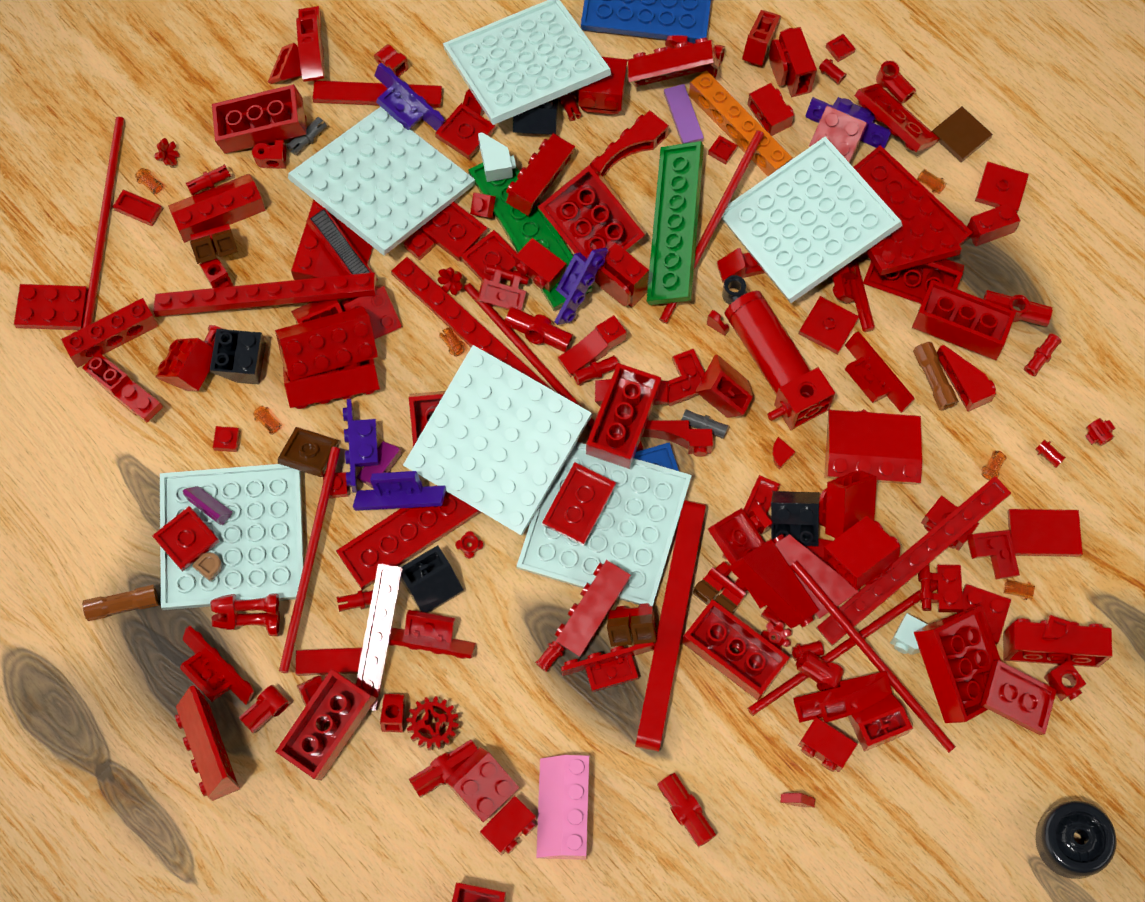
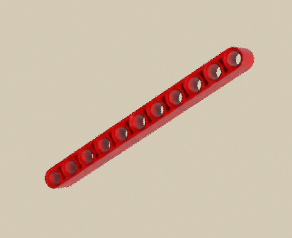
(670, 626)

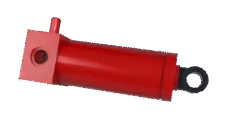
(798, 389)

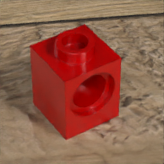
(1069, 672)

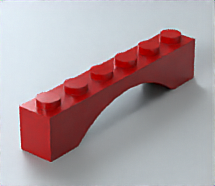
(642, 136)

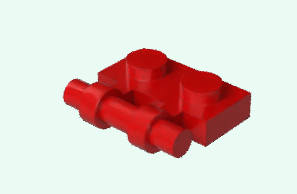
(502, 295)
(949, 588)

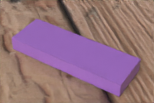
(683, 114)

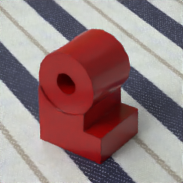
(392, 59)
(270, 155)
(216, 273)
(393, 713)

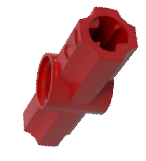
(1030, 311)
(538, 329)
(441, 769)
(686, 810)

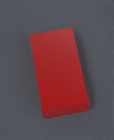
(137, 207)

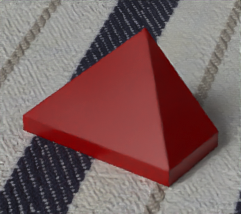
(286, 65)

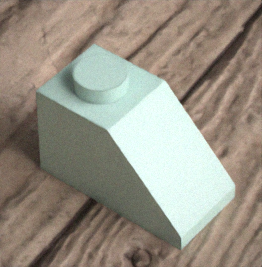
(495, 158)
(904, 638)

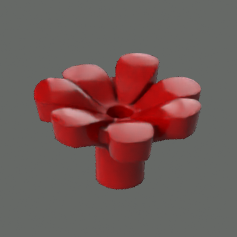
(167, 152)
(450, 280)
(780, 634)

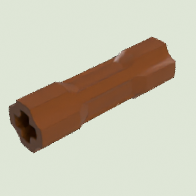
(942, 390)
(137, 599)

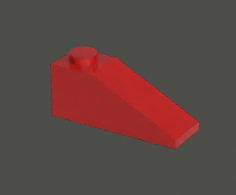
(760, 37)
(968, 381)

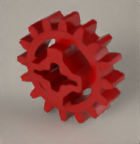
(441, 720)

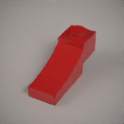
(593, 346)
(677, 431)

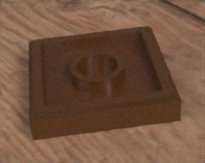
(962, 134)
(307, 451)

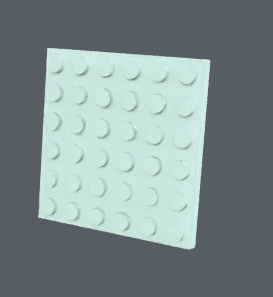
(526, 60)
(381, 180)
(809, 219)
(497, 439)
(630, 532)
(257, 544)

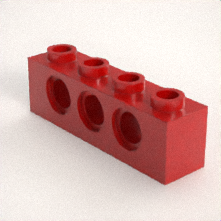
(109, 332)

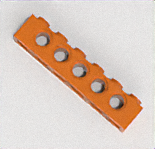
(736, 122)

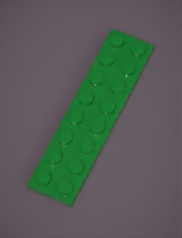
(675, 223)
(523, 228)

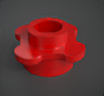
(469, 537)

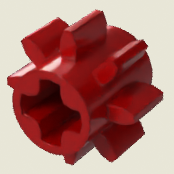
(1100, 432)

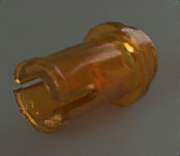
(144, 177)
(932, 181)
(455, 346)
(266, 419)
(993, 465)
(1019, 589)

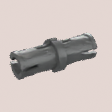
(301, 141)
(704, 422)

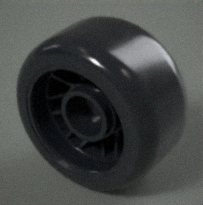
(1060, 850)

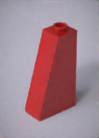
(828, 579)
(775, 584)

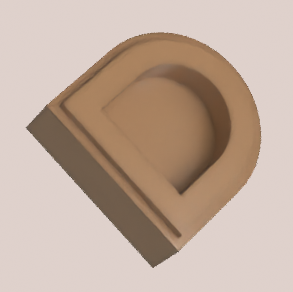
(208, 565)

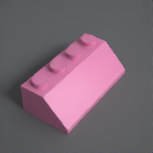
(563, 807)

